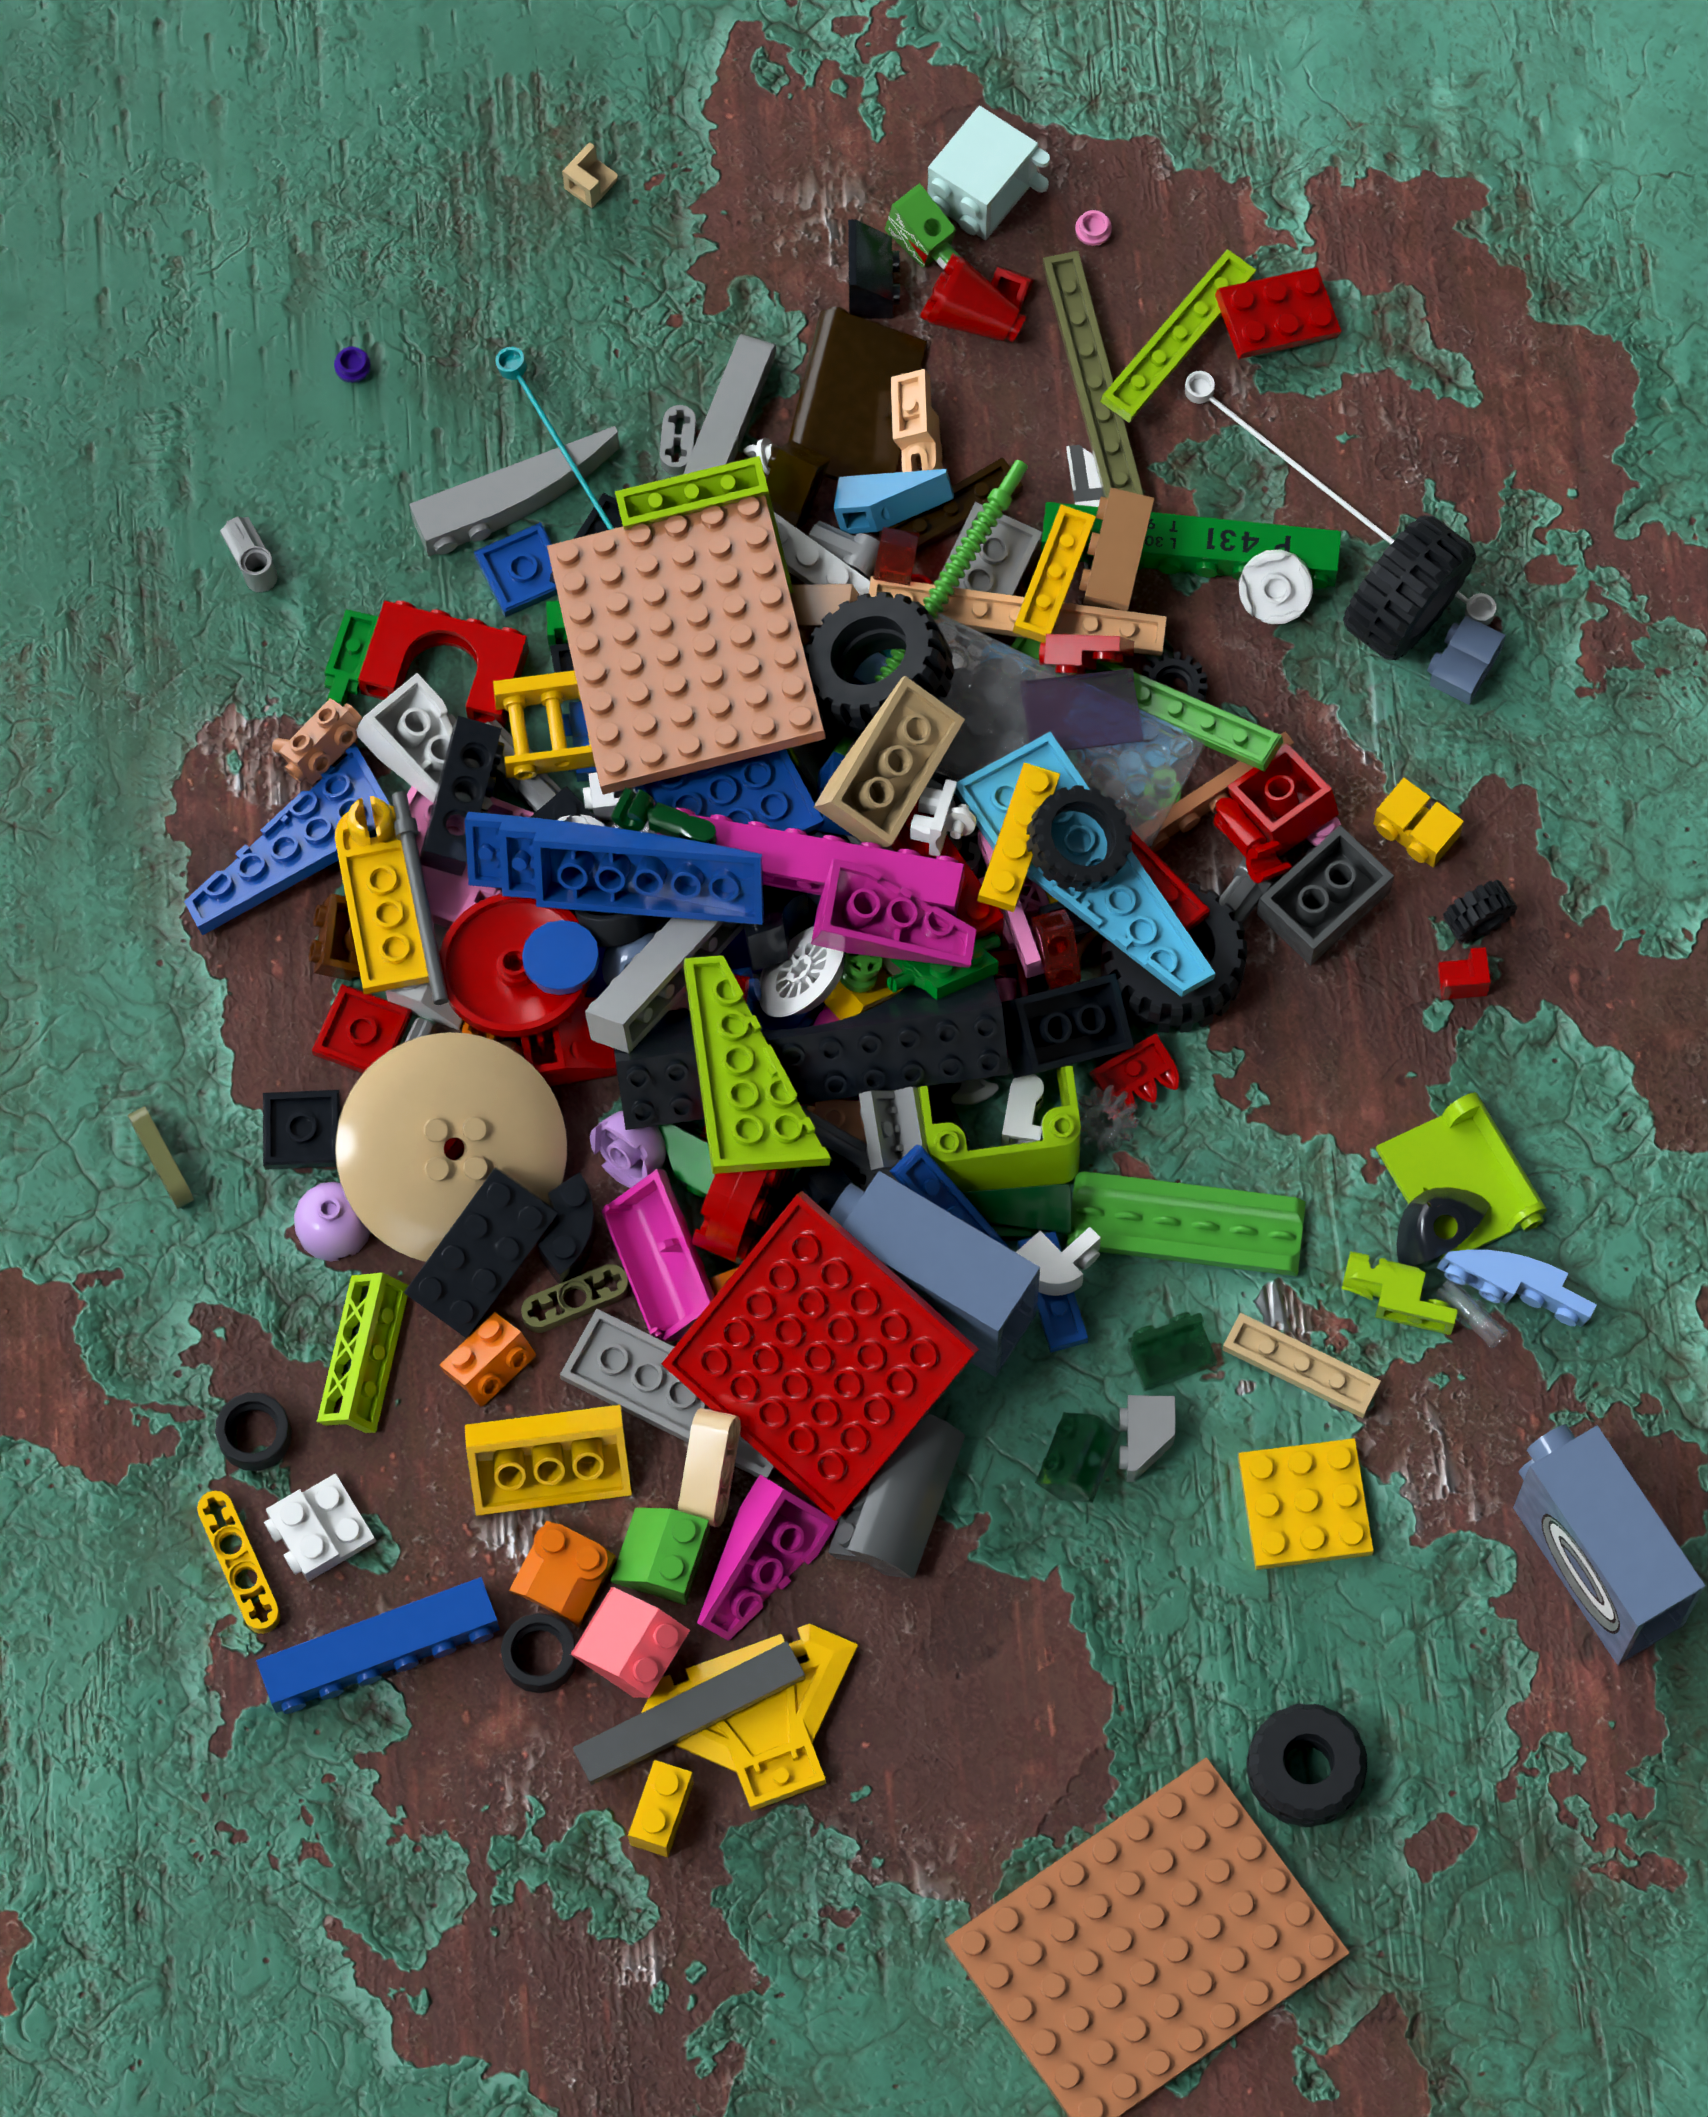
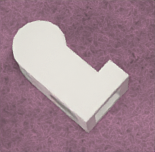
(1023, 1102)

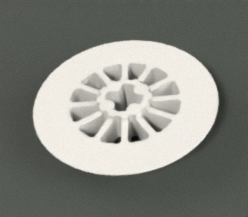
(803, 979)

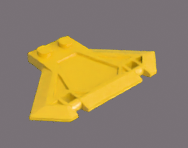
(774, 1738)

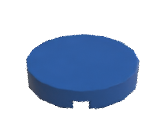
(560, 957)

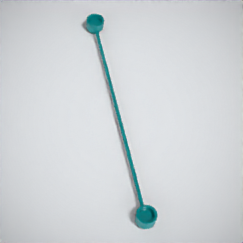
(512, 366)

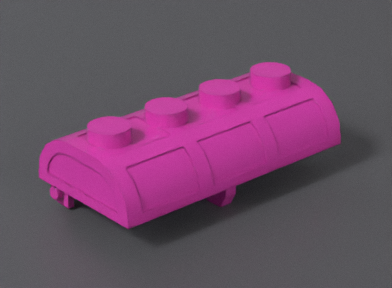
(659, 1256)

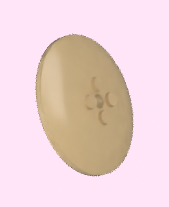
(416, 1101)

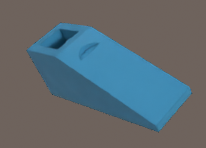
(886, 499)

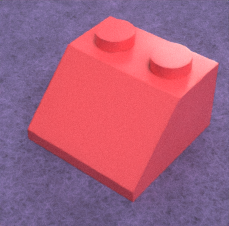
(630, 1643)

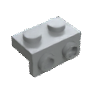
(891, 1125)

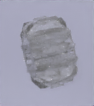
(1121, 1113)

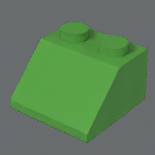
(662, 1553)

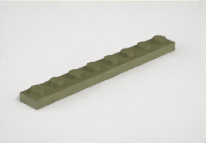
(1090, 372)

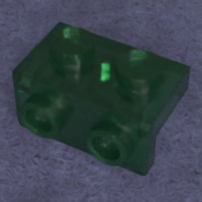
(1170, 1350)

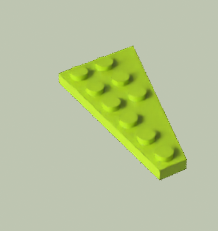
(744, 1089)

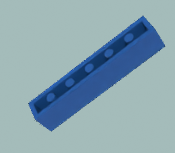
(378, 1646)

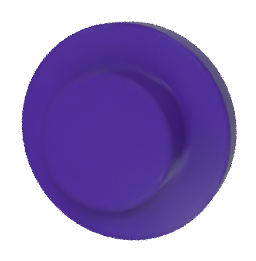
(352, 364)

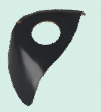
(1416, 1231)

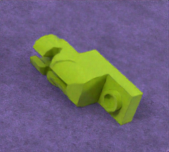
(1398, 1293)

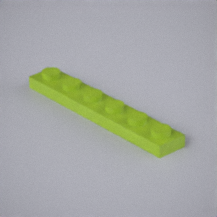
(1174, 338)

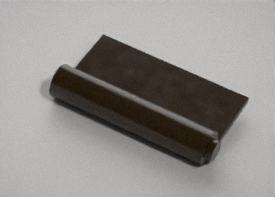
(847, 393)

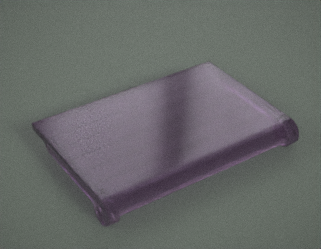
(1083, 709)

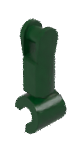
(637, 809)

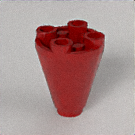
(971, 303)

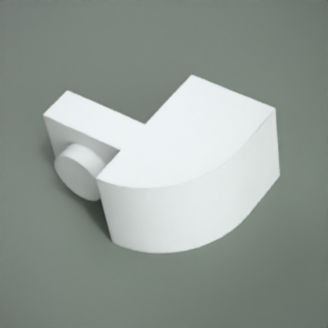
(1060, 1269)

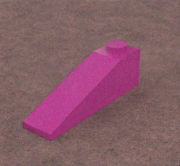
(878, 919)
(765, 1546)

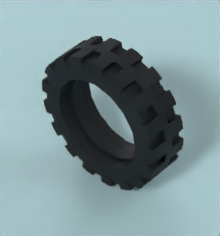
(1106, 815)

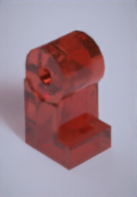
(1057, 948)

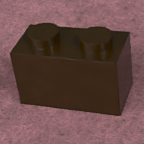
(795, 481)

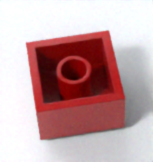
(1285, 800)

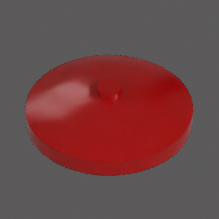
(487, 970)

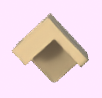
(588, 177)

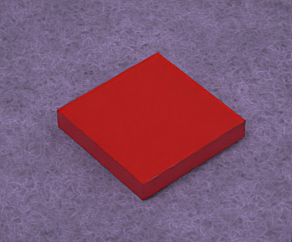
(360, 1029)

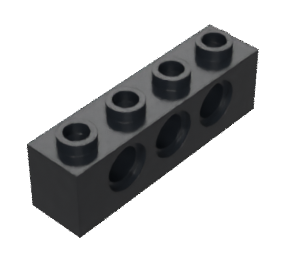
(467, 741)

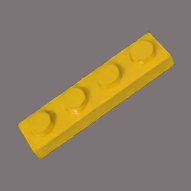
(1054, 573)
(1010, 856)

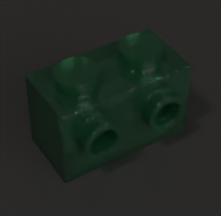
(1078, 1457)

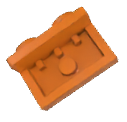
(488, 1359)

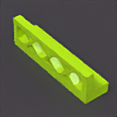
(369, 1350)

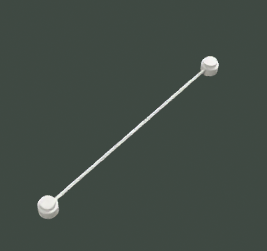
(1200, 389)

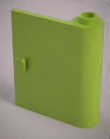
(1468, 1154)

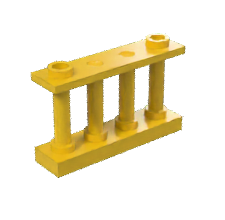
(551, 692)

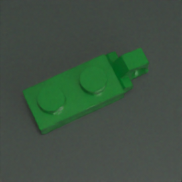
(348, 655)

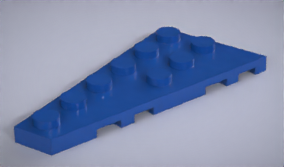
(291, 847)

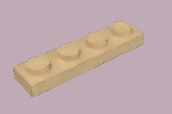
(1301, 1365)

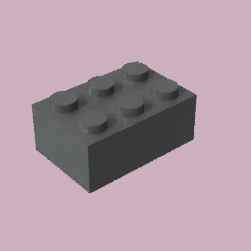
(1325, 895)

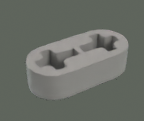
(670, 438)

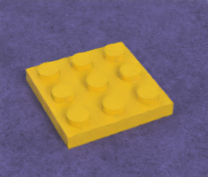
(1305, 1504)

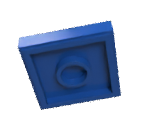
(518, 569)

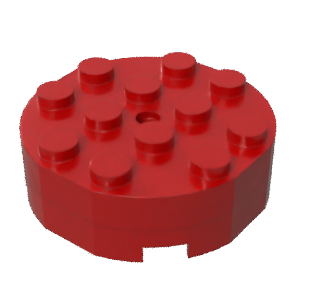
(736, 1210)

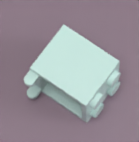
(985, 172)

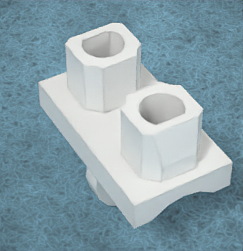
(946, 818)

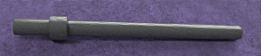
(407, 831)

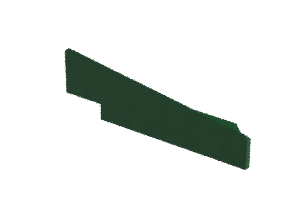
(1023, 1209)

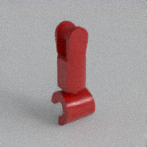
(1260, 856)

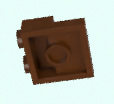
(335, 948)

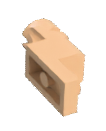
(915, 422)

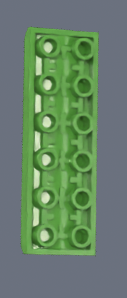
(1189, 1222)

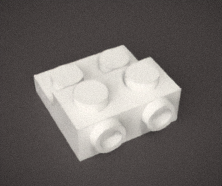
(318, 1527)

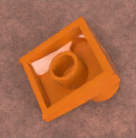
(563, 1572)

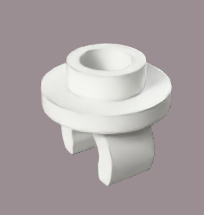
(763, 449)

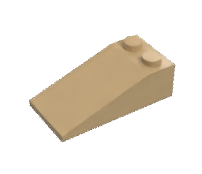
(890, 764)

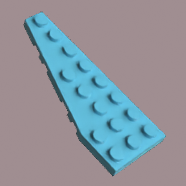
(1122, 910)

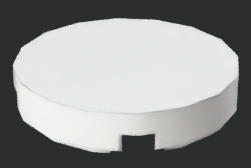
(1275, 586)

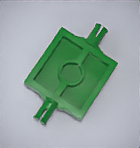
(945, 979)

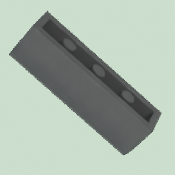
(900, 1504)

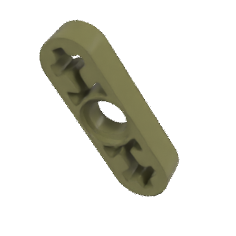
(160, 1157)
(545, 1301)

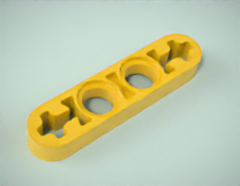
(241, 1560)

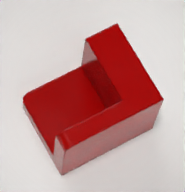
(1465, 977)

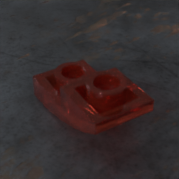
(896, 556)

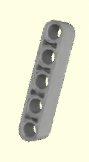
(733, 404)

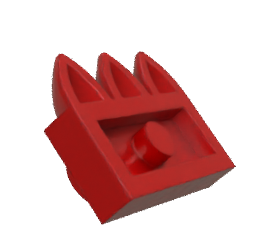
(1137, 1069)

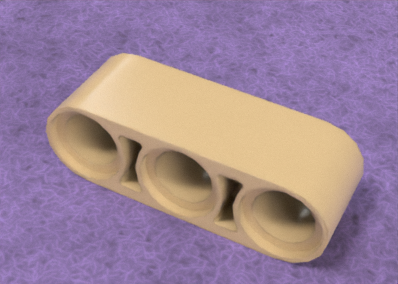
(709, 1465)

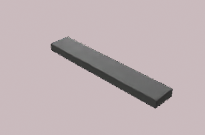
(689, 1713)

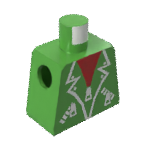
(921, 228)

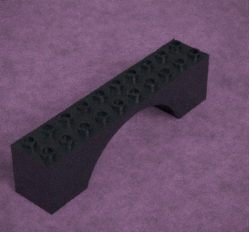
(887, 1048)

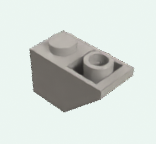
(1149, 1432)

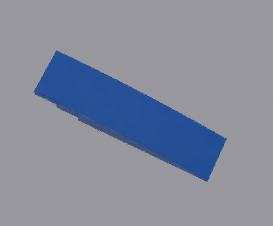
(613, 869)

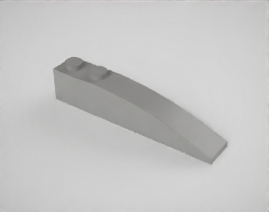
(506, 495)

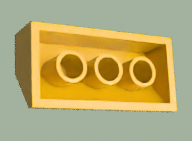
(547, 1460)

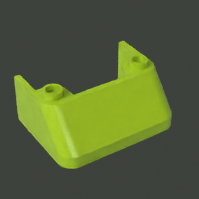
(1016, 1165)

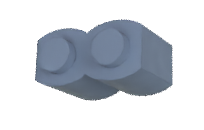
(1466, 660)

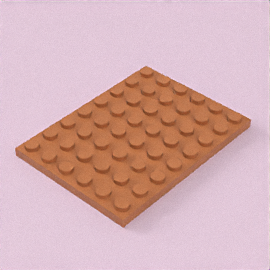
(684, 644)
(1146, 1947)

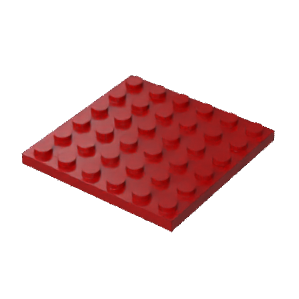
(820, 1355)

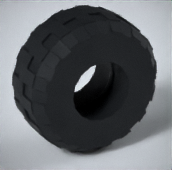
(1311, 1727)

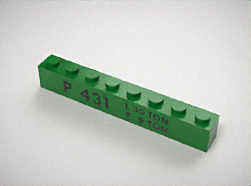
(1219, 545)

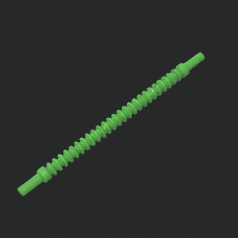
(999, 501)

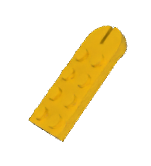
(379, 900)

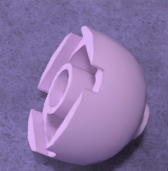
(628, 1153)
(328, 1223)

